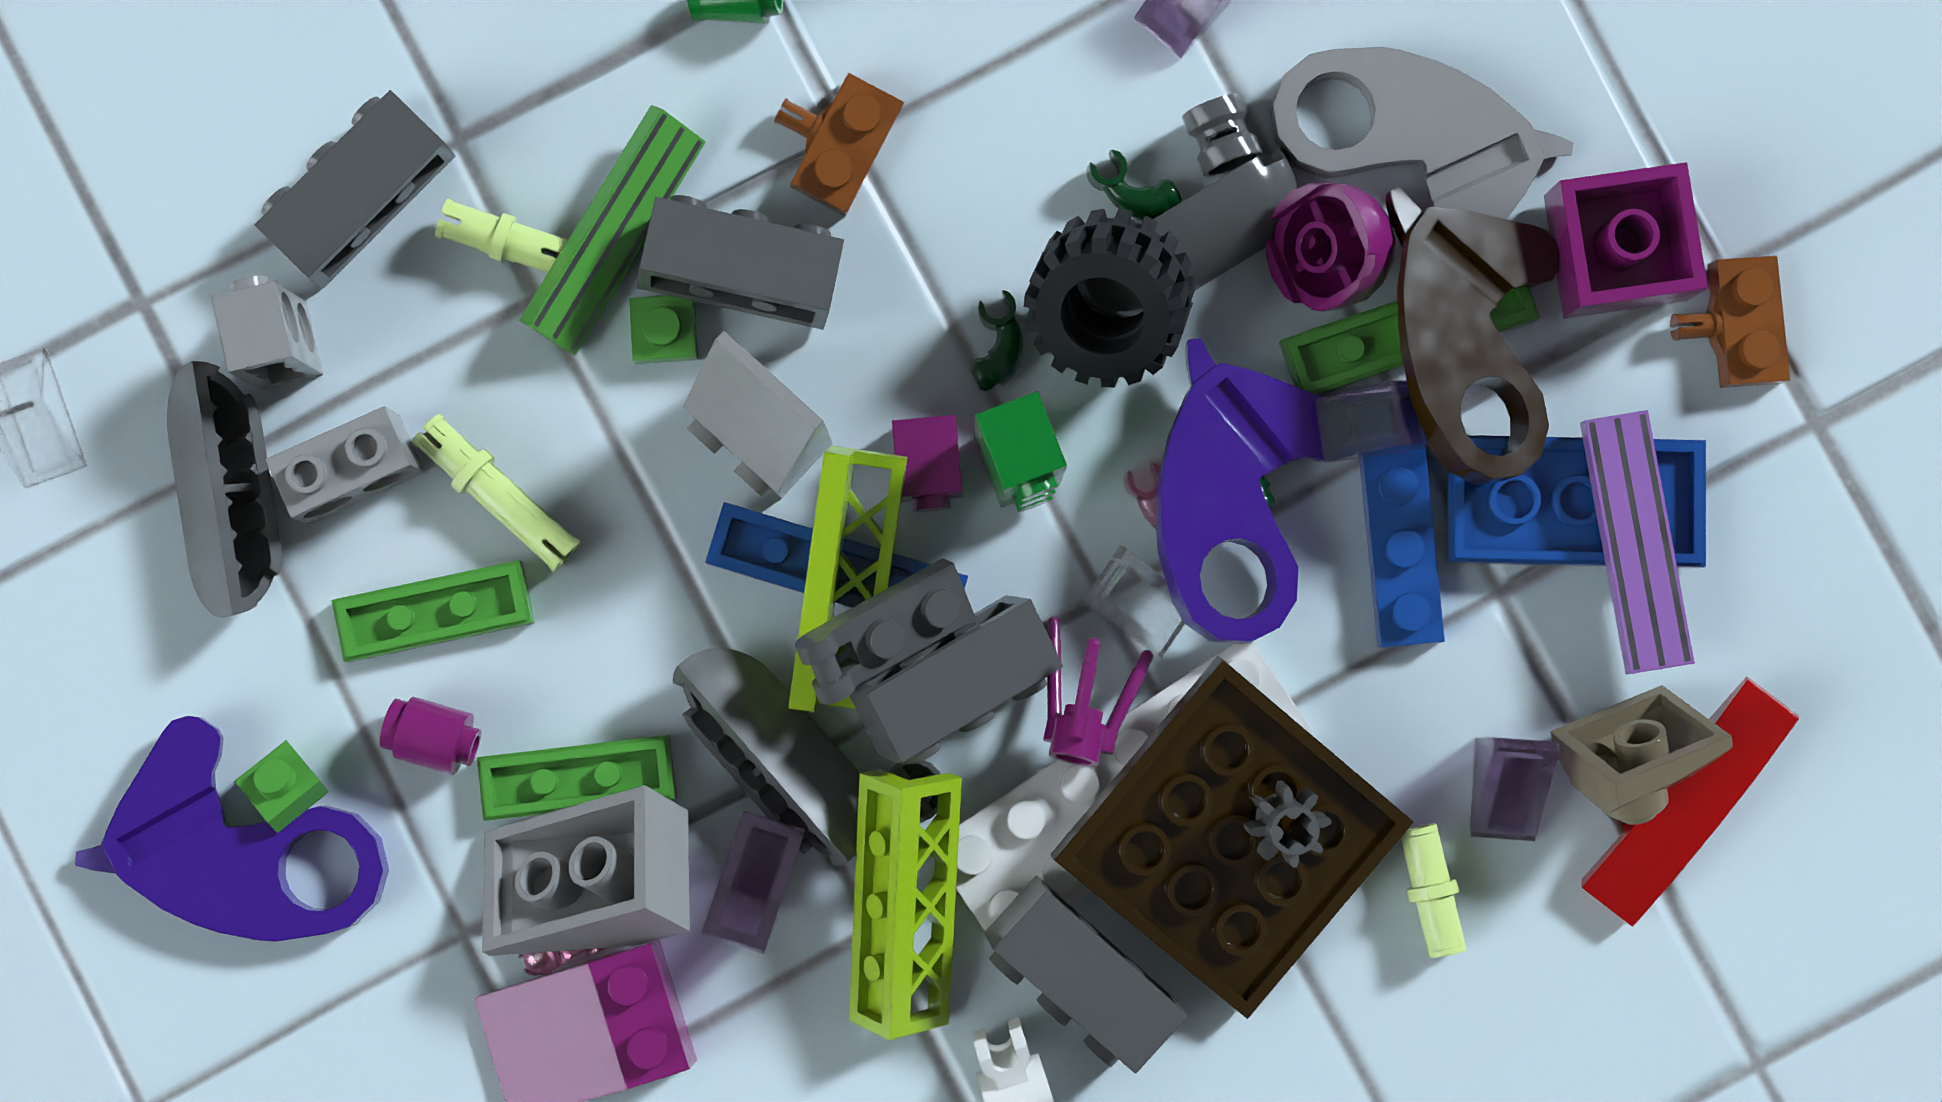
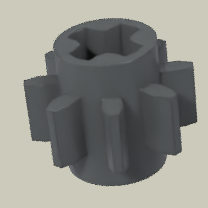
(1301, 838)

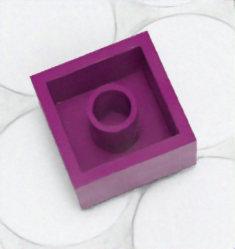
(1626, 240)

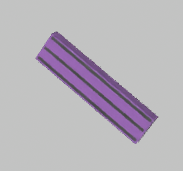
(1637, 542)

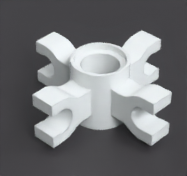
(1009, 1069)

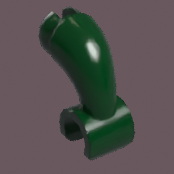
(1141, 201)
(1007, 351)

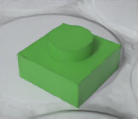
(663, 329)
(281, 786)

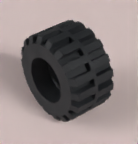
(1098, 343)

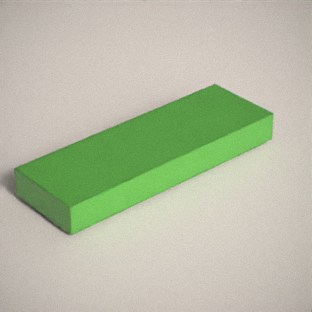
(433, 611)
(572, 775)

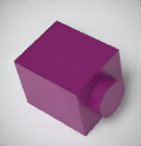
(932, 461)

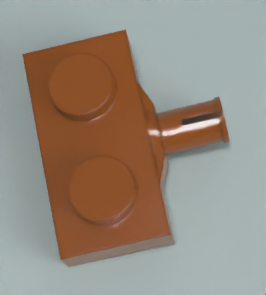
(840, 141)
(1742, 322)

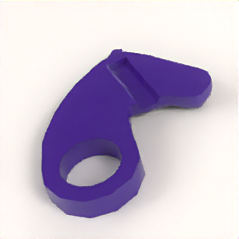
(1210, 492)
(186, 860)

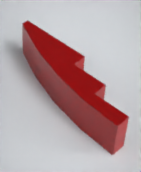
(1655, 852)

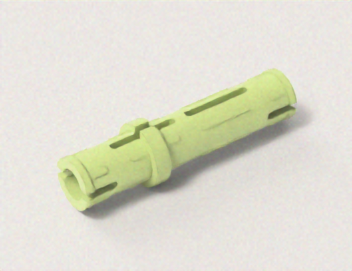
(477, 475)

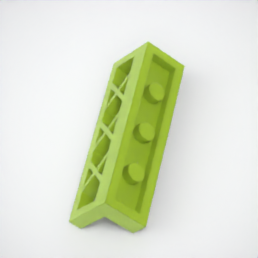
(827, 548)
(891, 907)

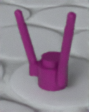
(1078, 733)

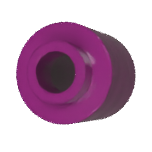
(430, 734)

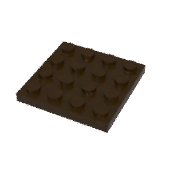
(1174, 848)

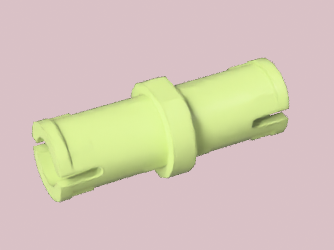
(499, 236)
(1433, 891)

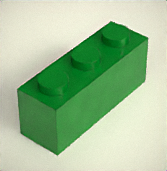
(1020, 452)

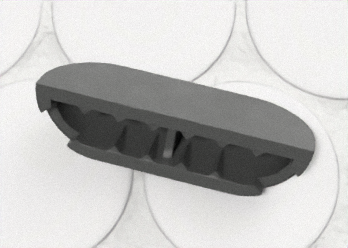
(1213, 227)
(222, 489)
(771, 749)

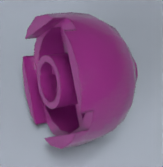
(1330, 246)

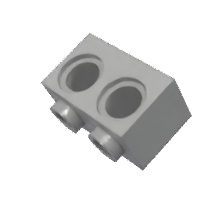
(265, 333)
(345, 465)

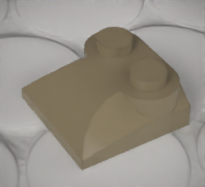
(1637, 751)

